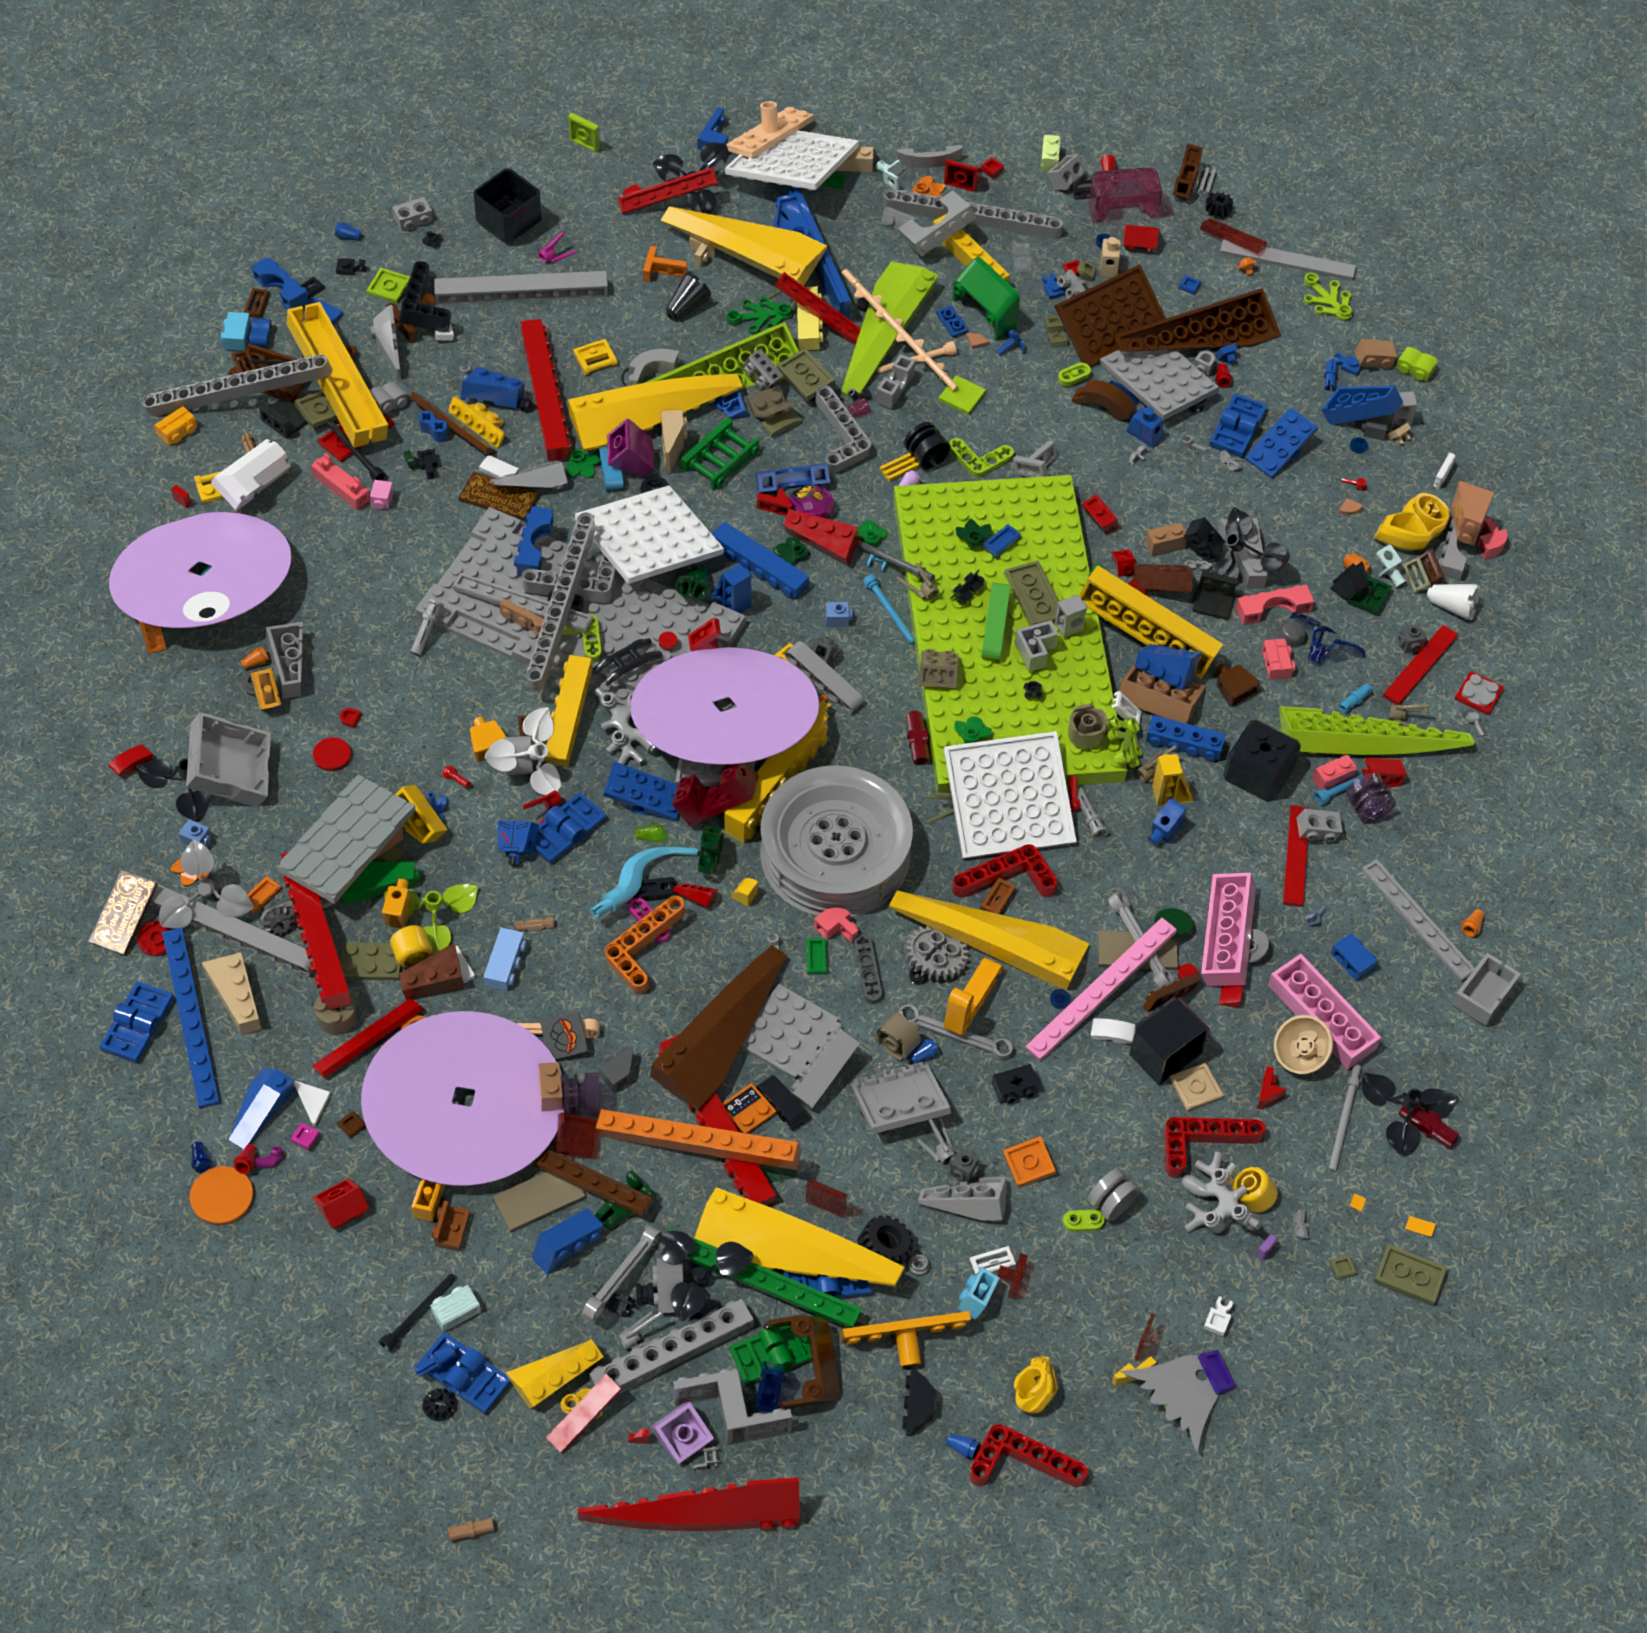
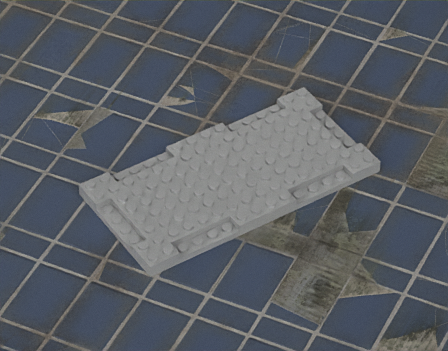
(633, 613)

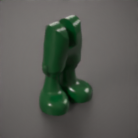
(696, 580)
(620, 1213)

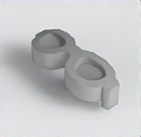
(1141, 450)
(1231, 462)
(1203, 565)
(1300, 1229)

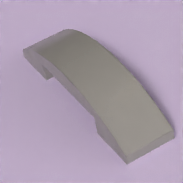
(929, 159)

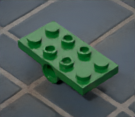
(770, 1345)

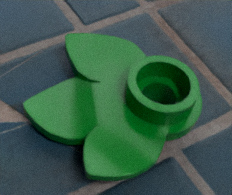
(581, 466)
(870, 532)
(972, 729)

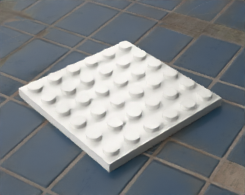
(796, 161)
(651, 534)
(1009, 794)

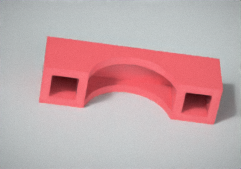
(1294, 599)

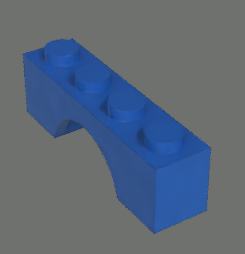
(270, 274)
(792, 476)
(539, 524)

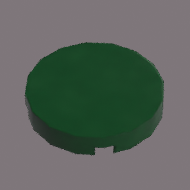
(1178, 919)

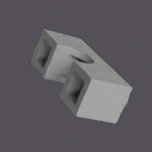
(892, 388)

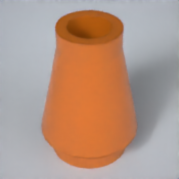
(255, 658)
(1473, 923)

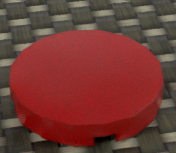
(331, 754)
(156, 945)

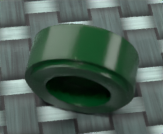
(409, 459)

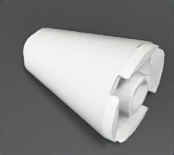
(1455, 598)

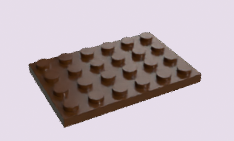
(1108, 310)

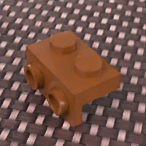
(450, 1226)

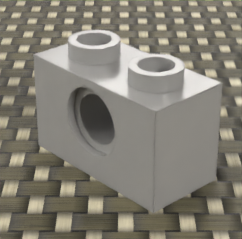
(1070, 616)

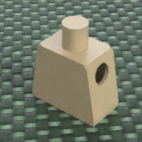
(1109, 250)

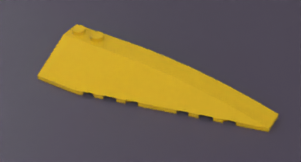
(758, 245)
(602, 412)
(1020, 943)
(789, 1242)

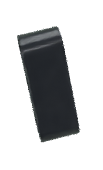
(785, 1104)

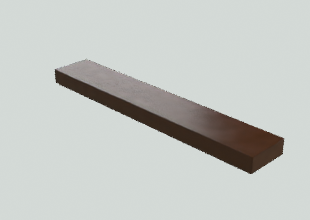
(453, 424)
(594, 1182)

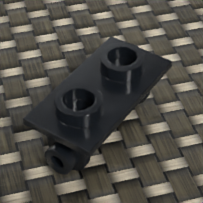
(972, 582)
(620, 1303)

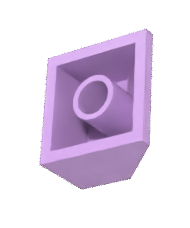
(682, 1432)

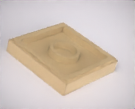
(1196, 1086)

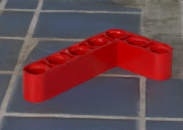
(1005, 870)
(1205, 1135)
(1025, 1456)

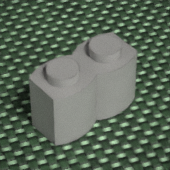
(389, 397)

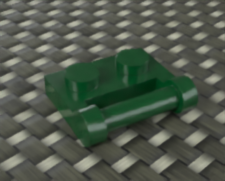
(1375, 597)

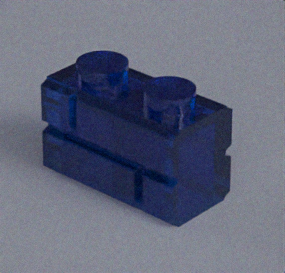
(769, 1386)

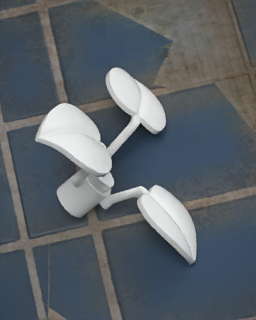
(502, 756)

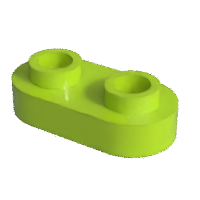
(1072, 374)
(1083, 1221)

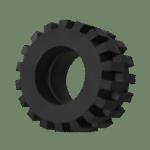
(890, 1232)

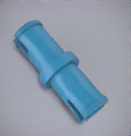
(1355, 697)

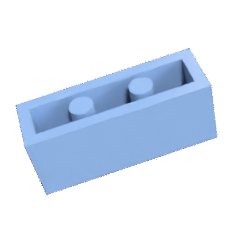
(504, 959)

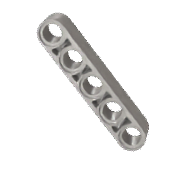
(824, 677)

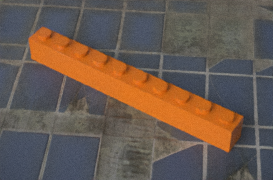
(699, 1139)

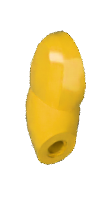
(1416, 525)

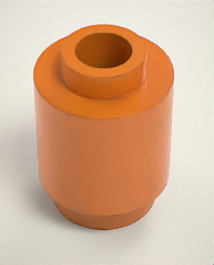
(1356, 559)

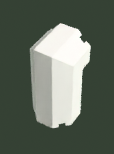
(251, 473)

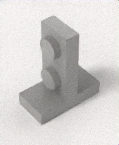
(1036, 464)

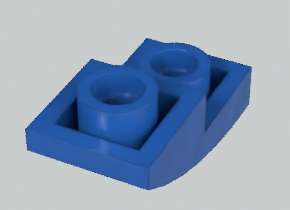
(951, 321)

